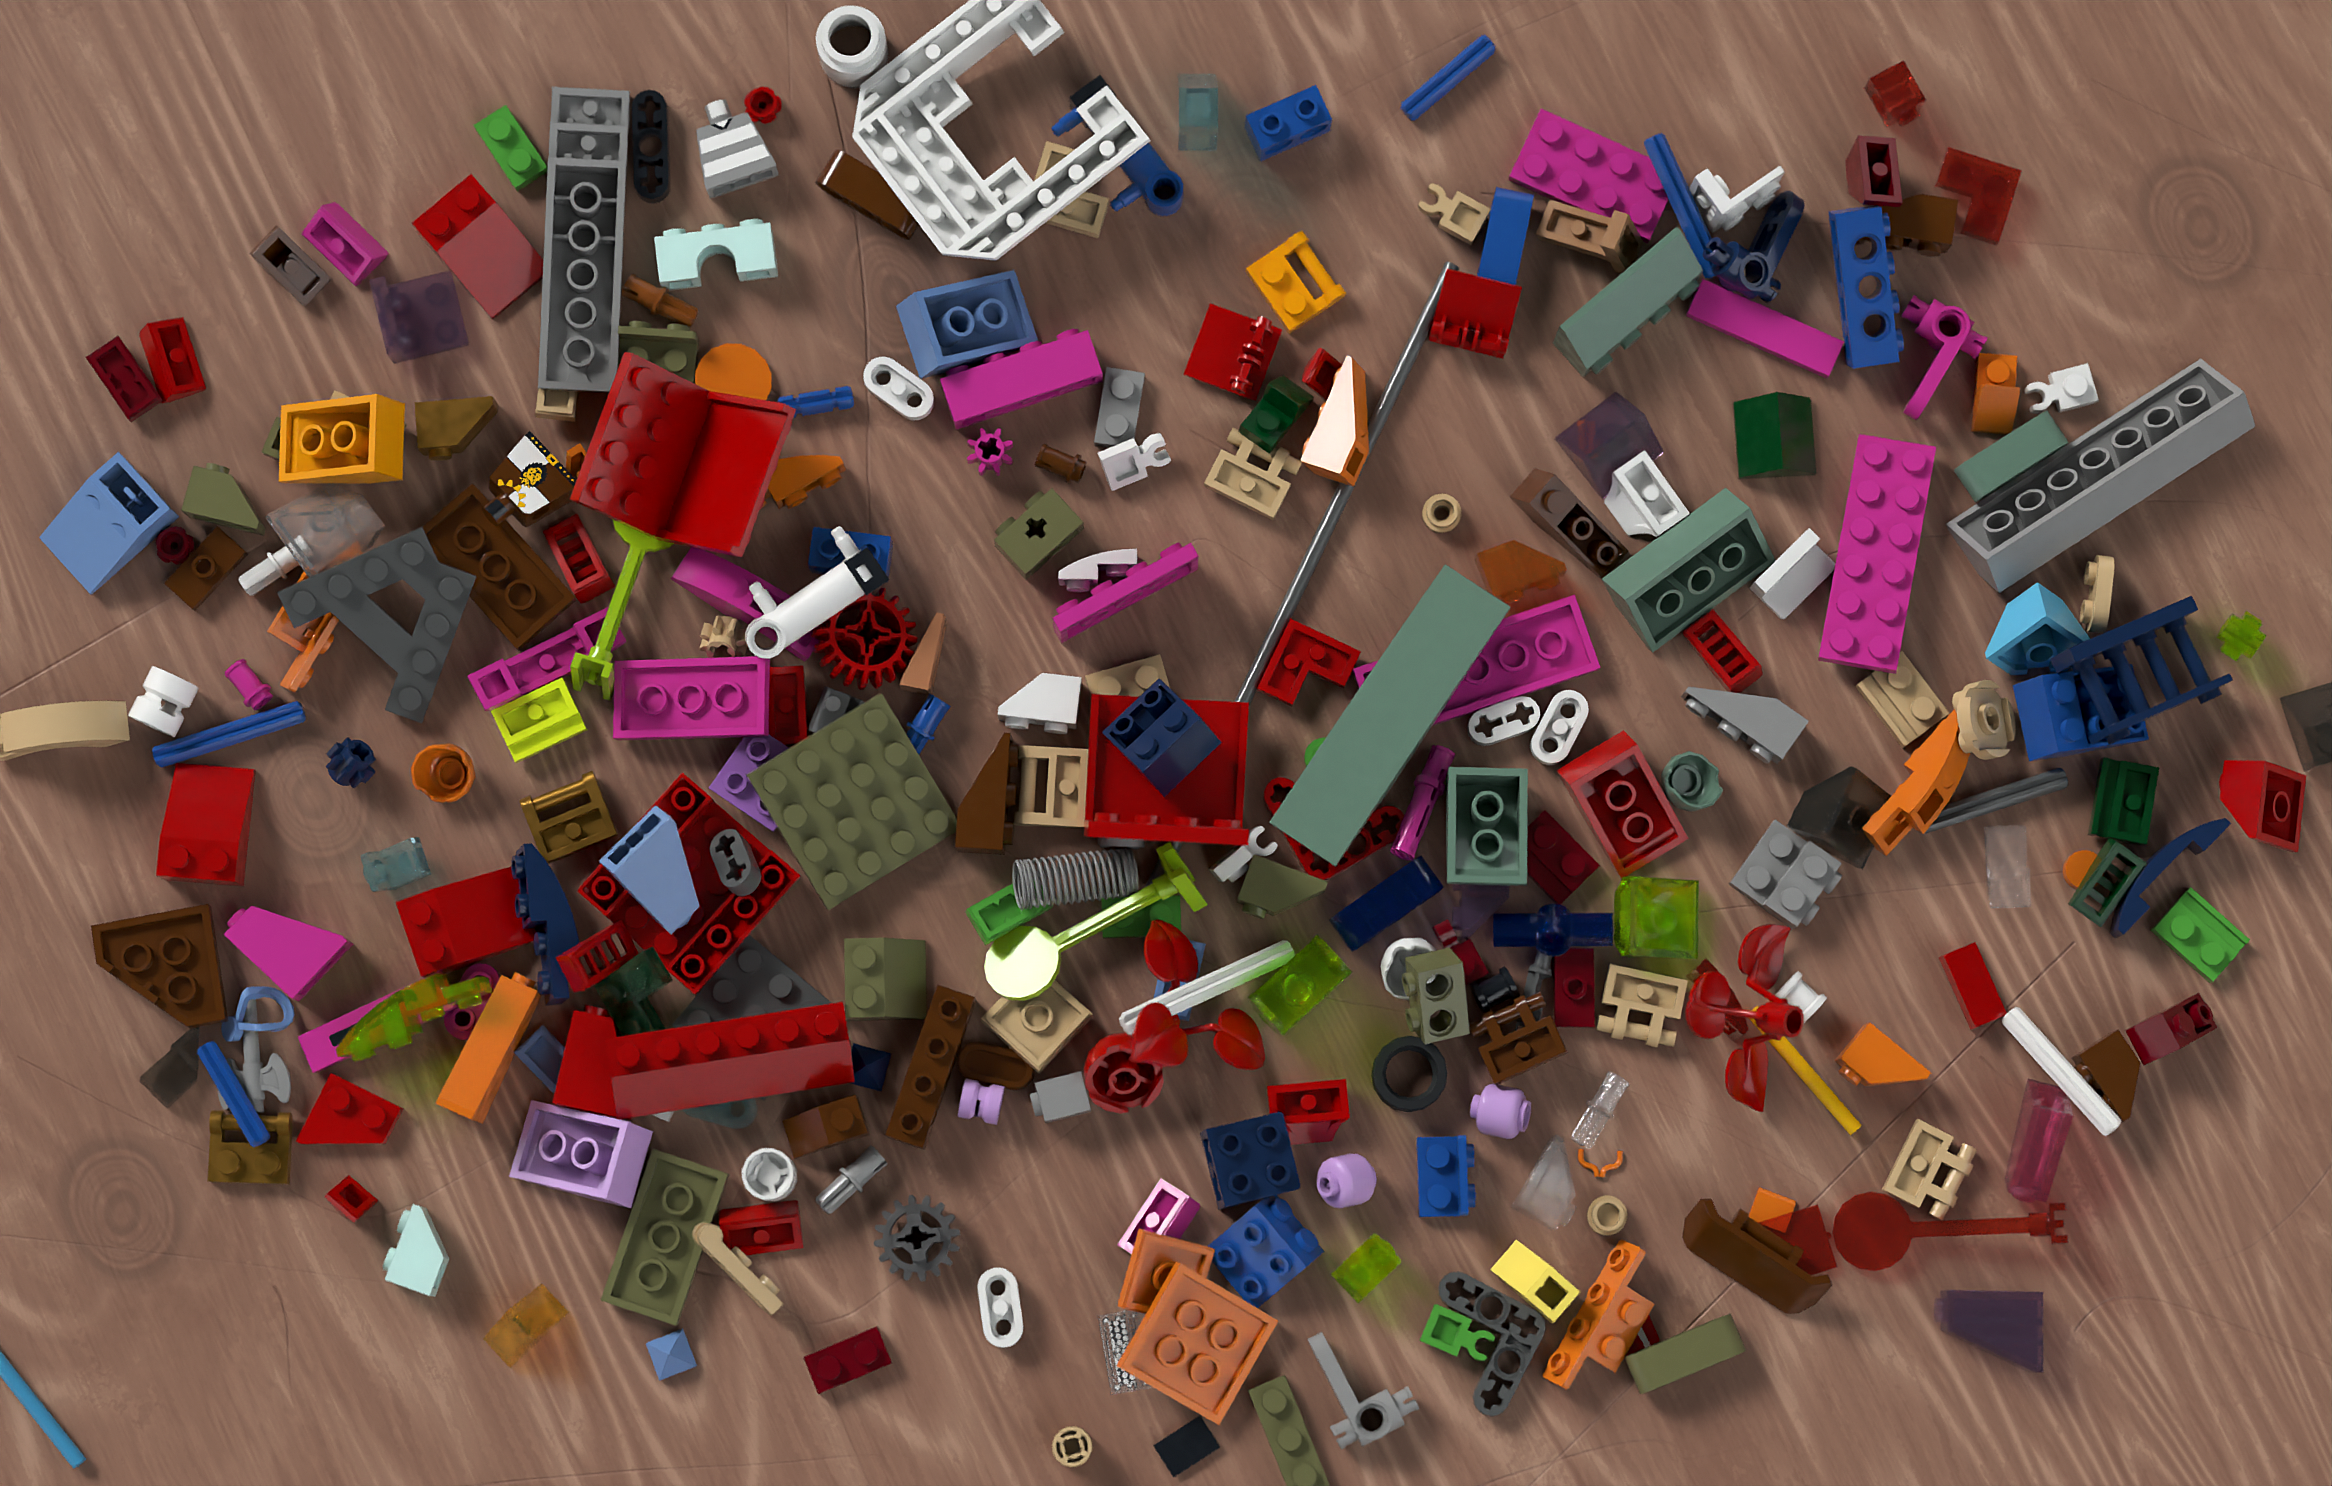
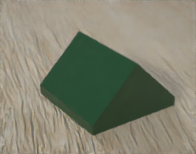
(1774, 436)

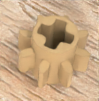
(723, 638)

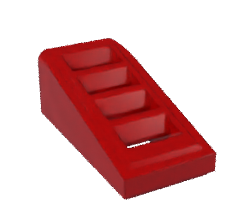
(590, 580)
(1743, 679)
(574, 969)

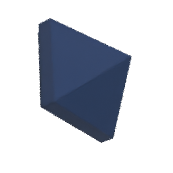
(869, 1066)

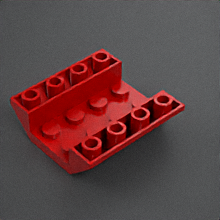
(723, 918)

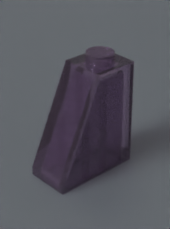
(1996, 1322)

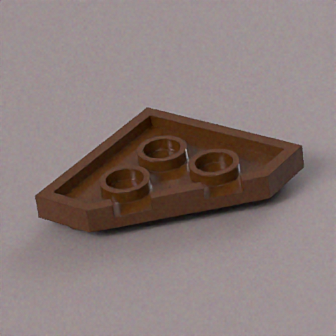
(167, 961)

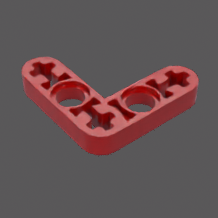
(1305, 856)

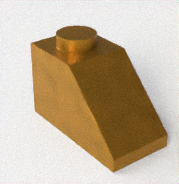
(451, 424)

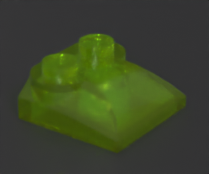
(1656, 917)

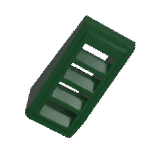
(2126, 878)

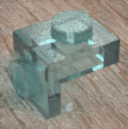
(395, 865)

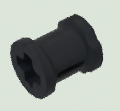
(1494, 990)

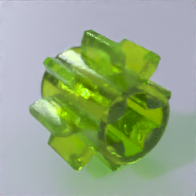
(2241, 636)

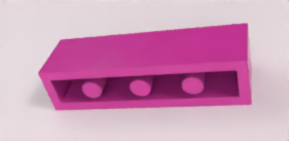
(1021, 378)

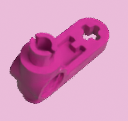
(1966, 339)

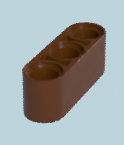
(866, 193)

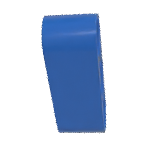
(1505, 235)

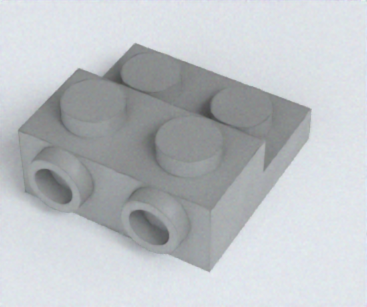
(1787, 875)

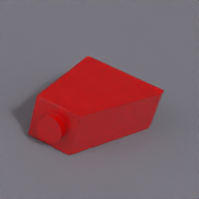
(585, 1071)

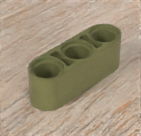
(1685, 1353)

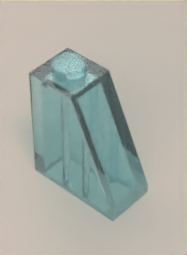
(1197, 112)

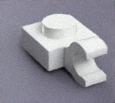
(1234, 864)

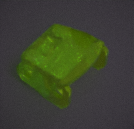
(1299, 986)

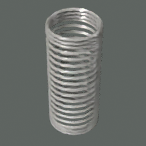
(1025, 874)

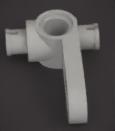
(1390, 1406)

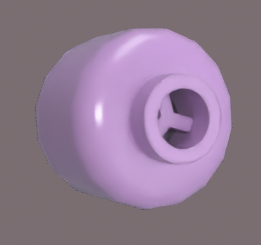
(1501, 1111)
(1346, 1180)

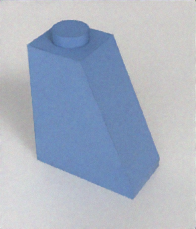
(655, 870)

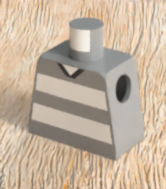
(732, 151)

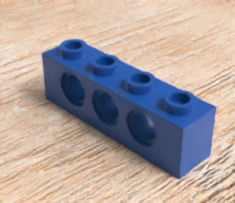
(1846, 229)

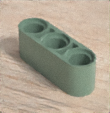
(2011, 456)

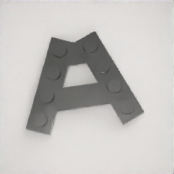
(345, 594)

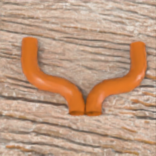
(1602, 1173)

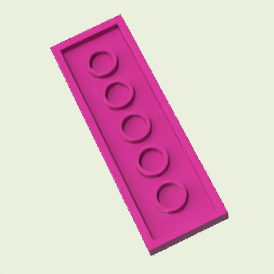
(1877, 554)
(1521, 658)

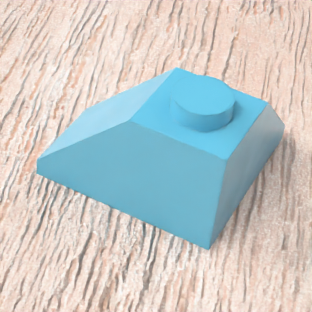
(2033, 632)

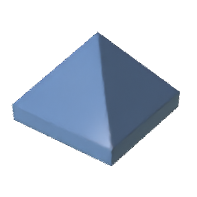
(671, 1354)

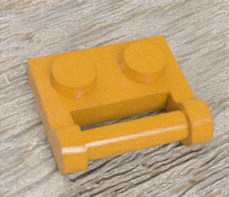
(1284, 288)

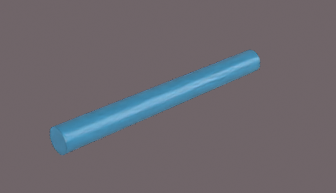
(40, 1413)

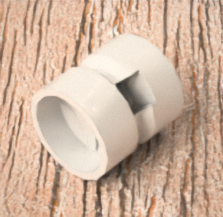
(166, 687)
(769, 1174)

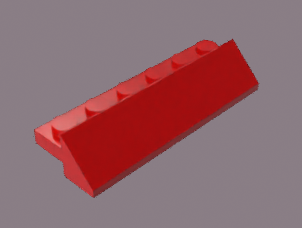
(730, 1060)

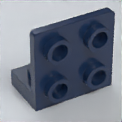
(1250, 1160)

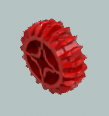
(860, 667)

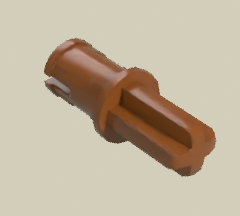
(659, 301)

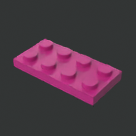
(1589, 172)
(1112, 598)
(691, 698)

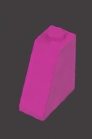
(286, 949)

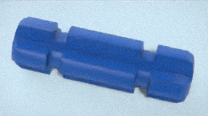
(820, 401)

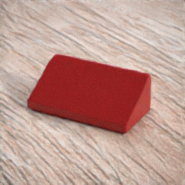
(172, 359)
(1972, 985)
(762, 1227)

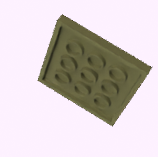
(853, 801)

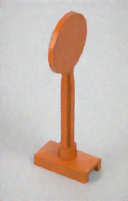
(724, 369)

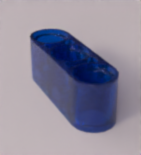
(1386, 903)

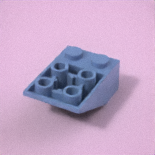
(107, 523)

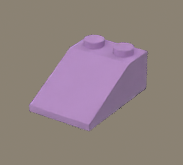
(581, 1153)

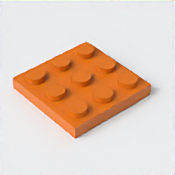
(1197, 1343)

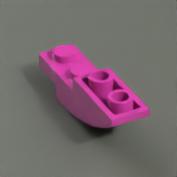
(727, 590)

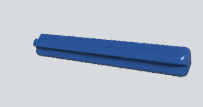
(1680, 198)
(228, 734)

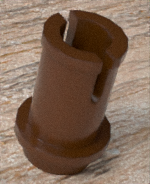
(1061, 463)

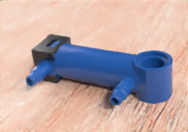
(1143, 168)

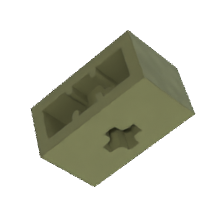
(1030, 554)

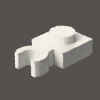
(2067, 387)
(1127, 460)

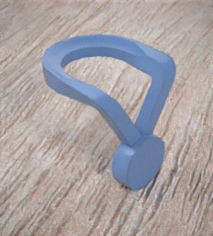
(234, 1028)

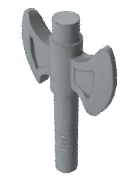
(254, 1077)

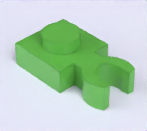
(1450, 1331)

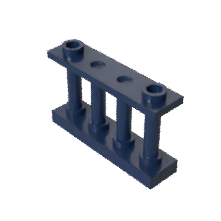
(2142, 634)

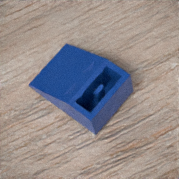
(2061, 716)

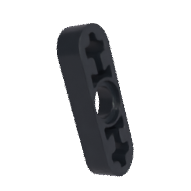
(661, 118)

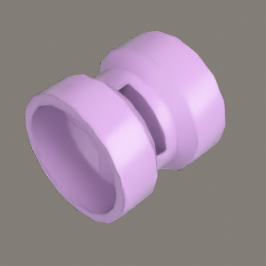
(990, 1104)

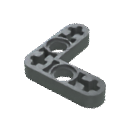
(1509, 1340)

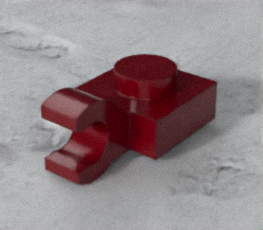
(1466, 951)

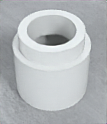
(854, 69)

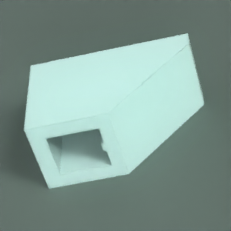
(419, 1256)

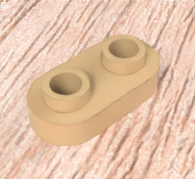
(2097, 608)

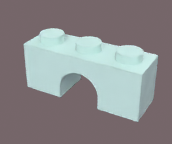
(683, 253)

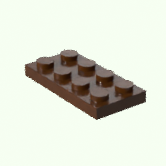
(510, 580)

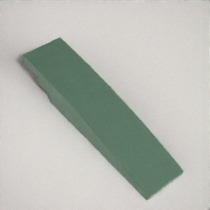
(1389, 715)

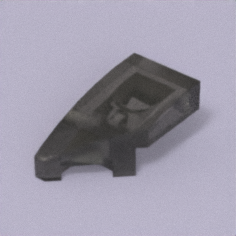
(175, 1070)

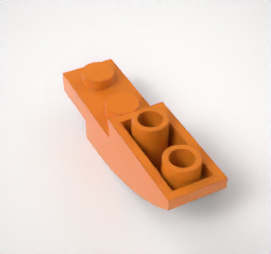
(800, 475)
(1917, 802)

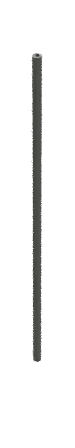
(1334, 511)

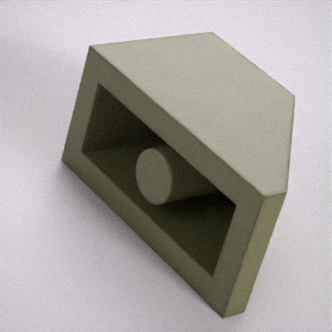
(220, 500)
(1276, 888)

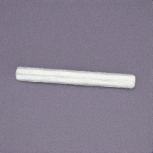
(1216, 982)

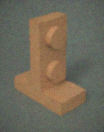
(1592, 234)

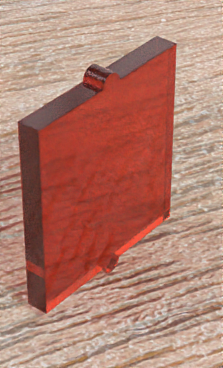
(1808, 1232)

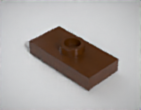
(206, 568)

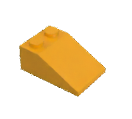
(342, 441)

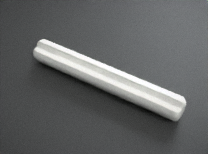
(2061, 1071)

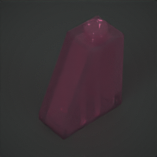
(2038, 1141)

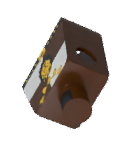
(528, 484)

